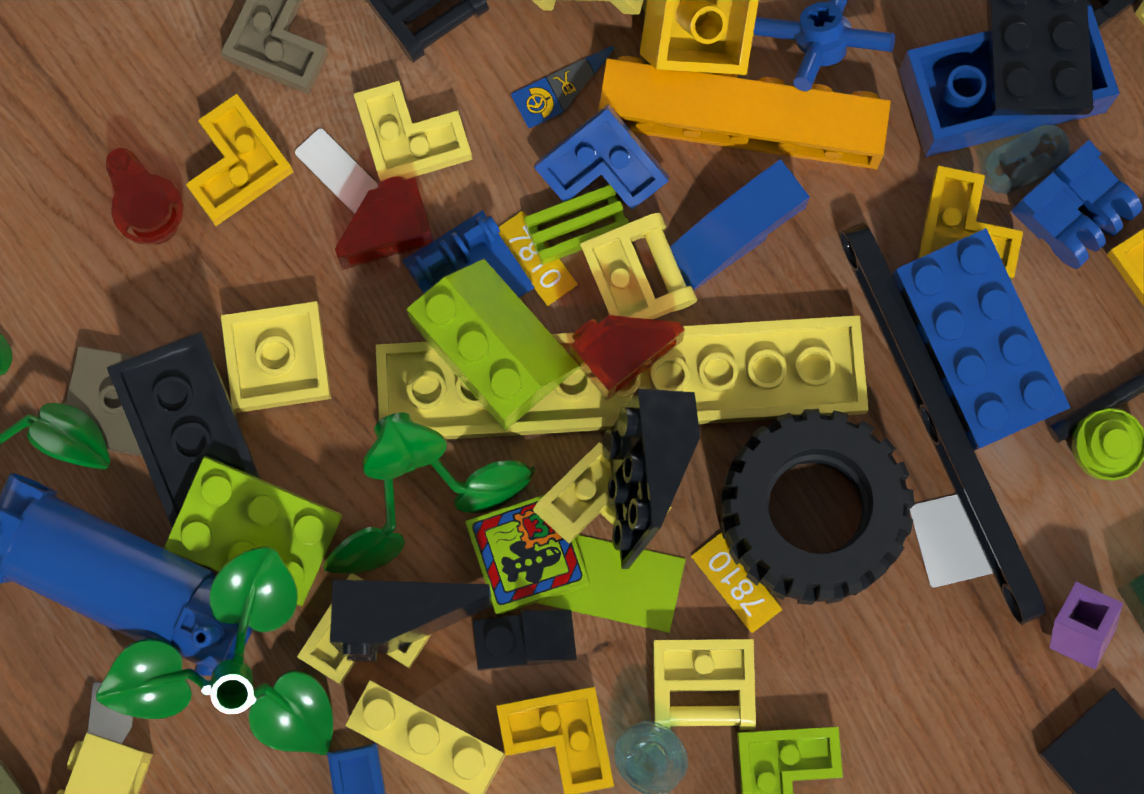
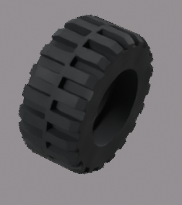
(849, 451)

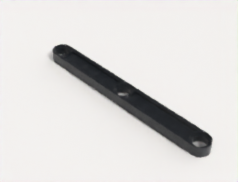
(942, 424)

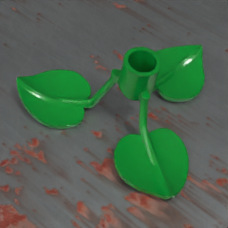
(59, 428)
(400, 449)
(255, 593)

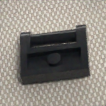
(399, 13)

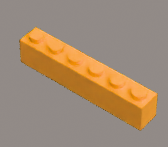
(748, 113)

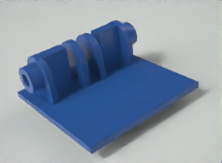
(464, 246)

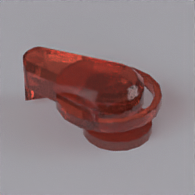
(142, 200)

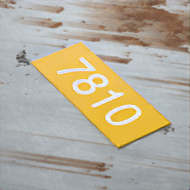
(550, 279)
(748, 601)

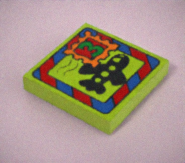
(524, 557)

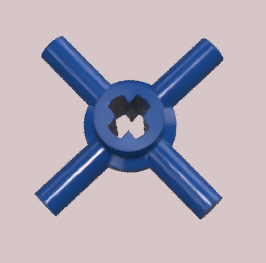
(822, 37)

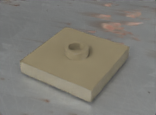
(96, 396)

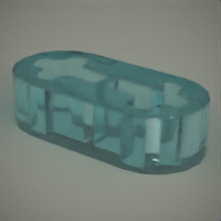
(1030, 168)

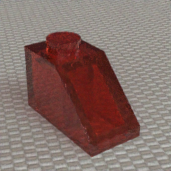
(385, 224)
(622, 349)

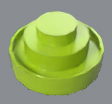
(1109, 444)

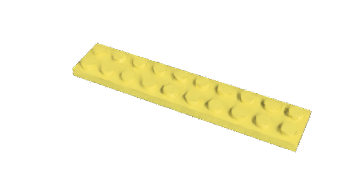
(732, 367)

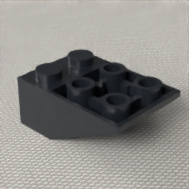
(648, 459)

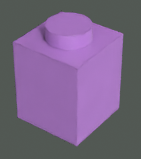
(1085, 625)

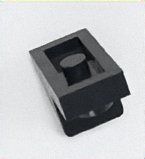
(524, 639)

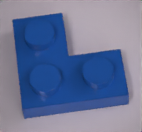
(607, 149)

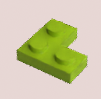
(778, 757)

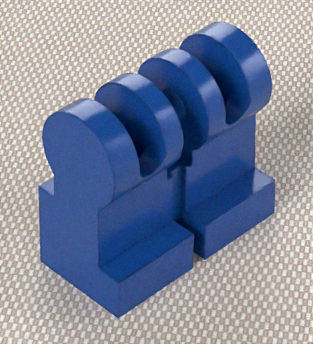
(1053, 206)

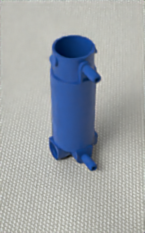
(109, 574)

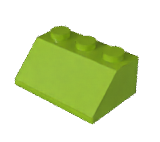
(491, 341)

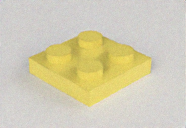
(275, 357)

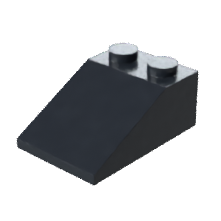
(393, 614)

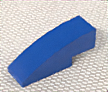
(739, 224)

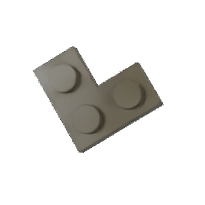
(266, 47)

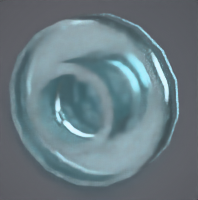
(651, 758)

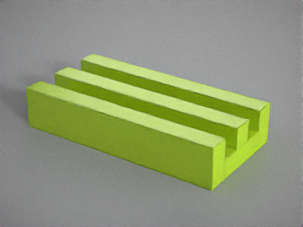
(568, 208)

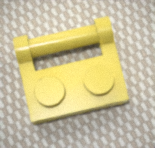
(623, 278)
(704, 667)

